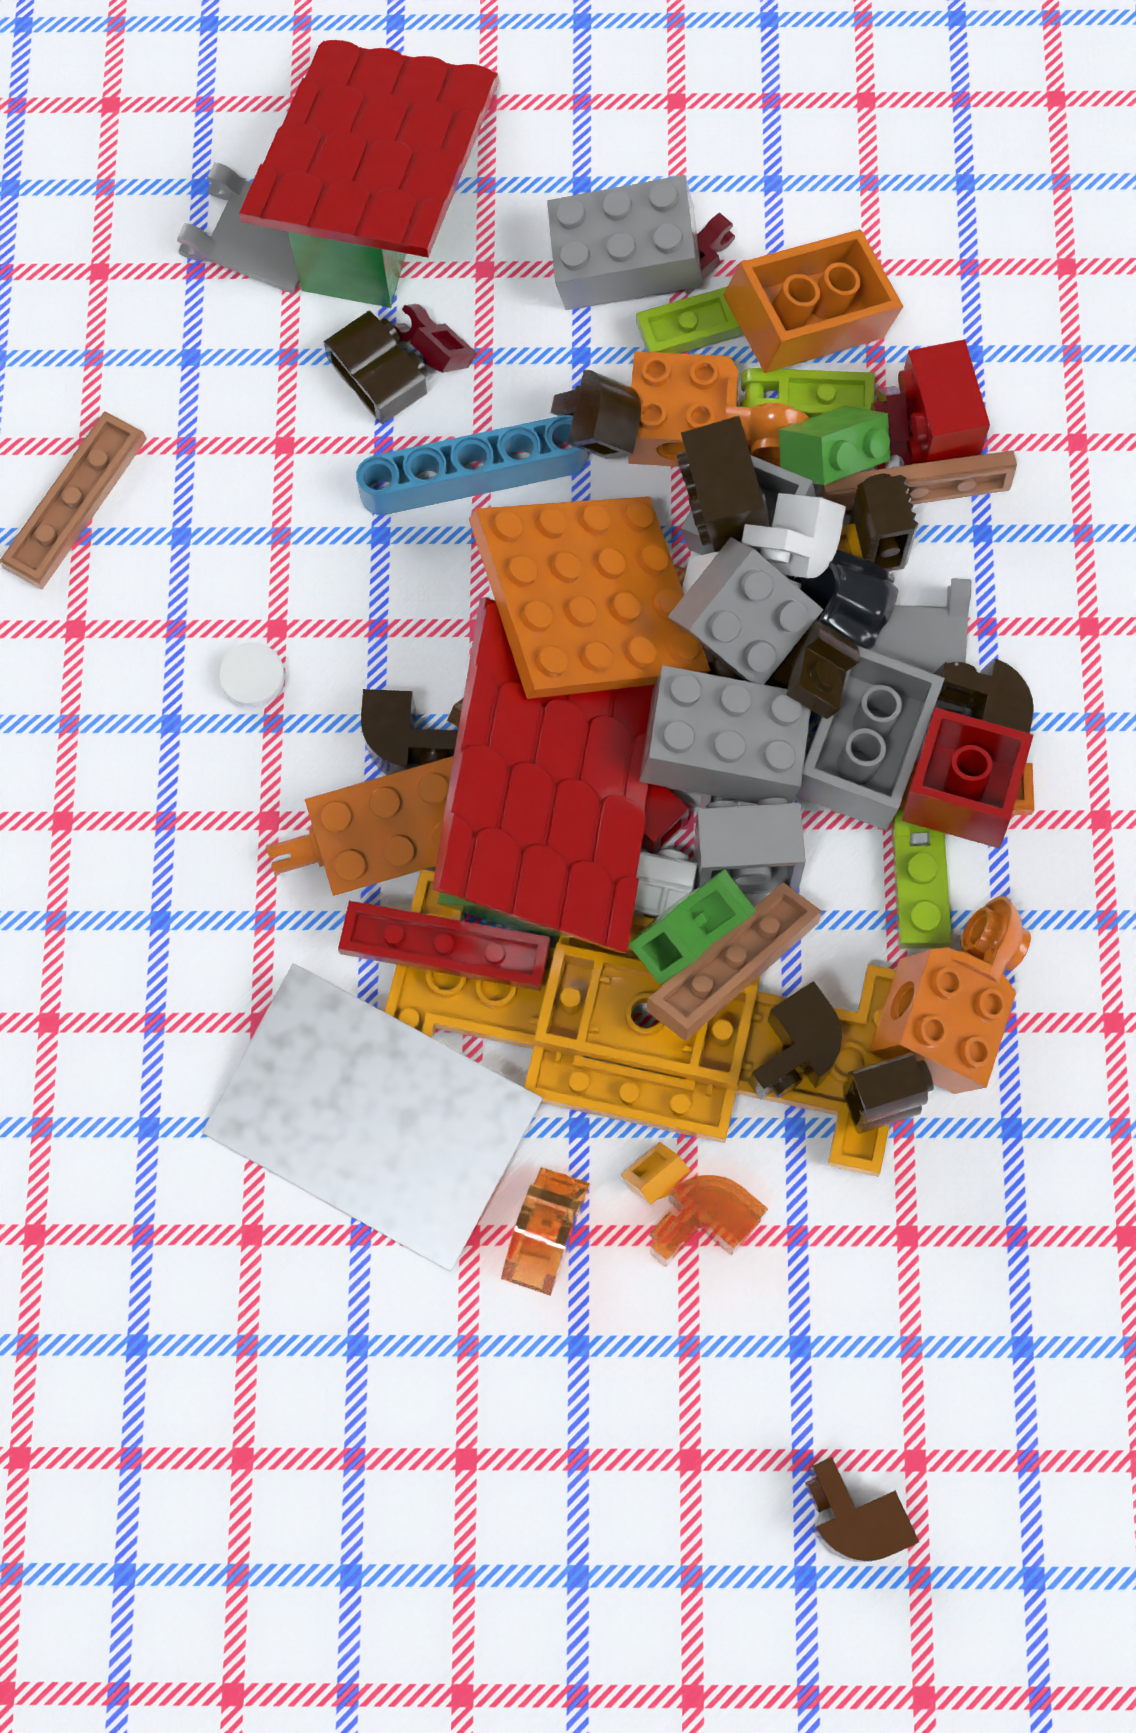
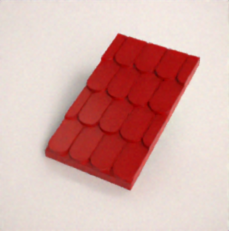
(368, 165)
(543, 802)

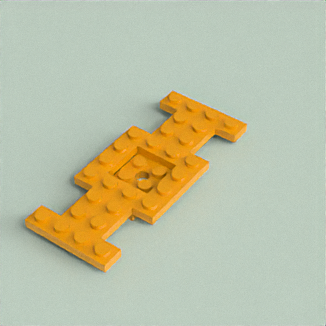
(588, 1013)

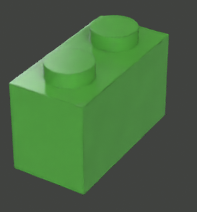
(835, 444)

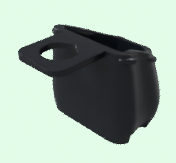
(854, 597)

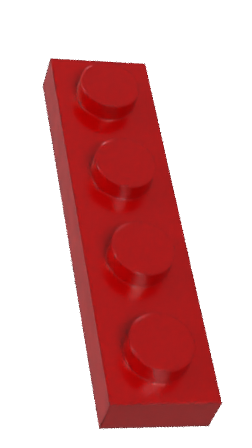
(444, 945)

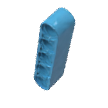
(456, 482)

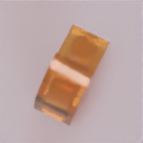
(710, 1204)
(544, 1231)

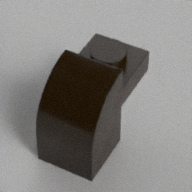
(603, 415)
(818, 669)
(992, 695)
(391, 732)
(812, 1039)

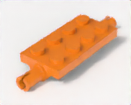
(372, 828)

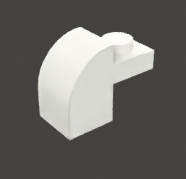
(801, 535)

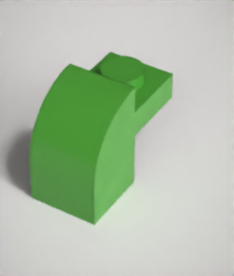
(691, 926)

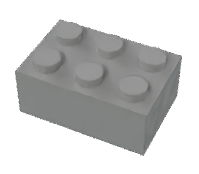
(624, 242)
(724, 737)
(871, 744)

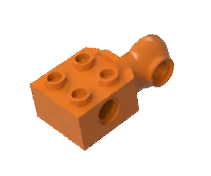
(695, 391)
(954, 1002)

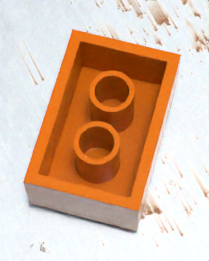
(812, 300)

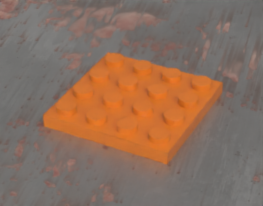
(585, 594)

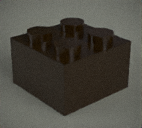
(721, 482)

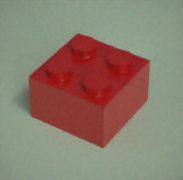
(943, 403)
(967, 778)

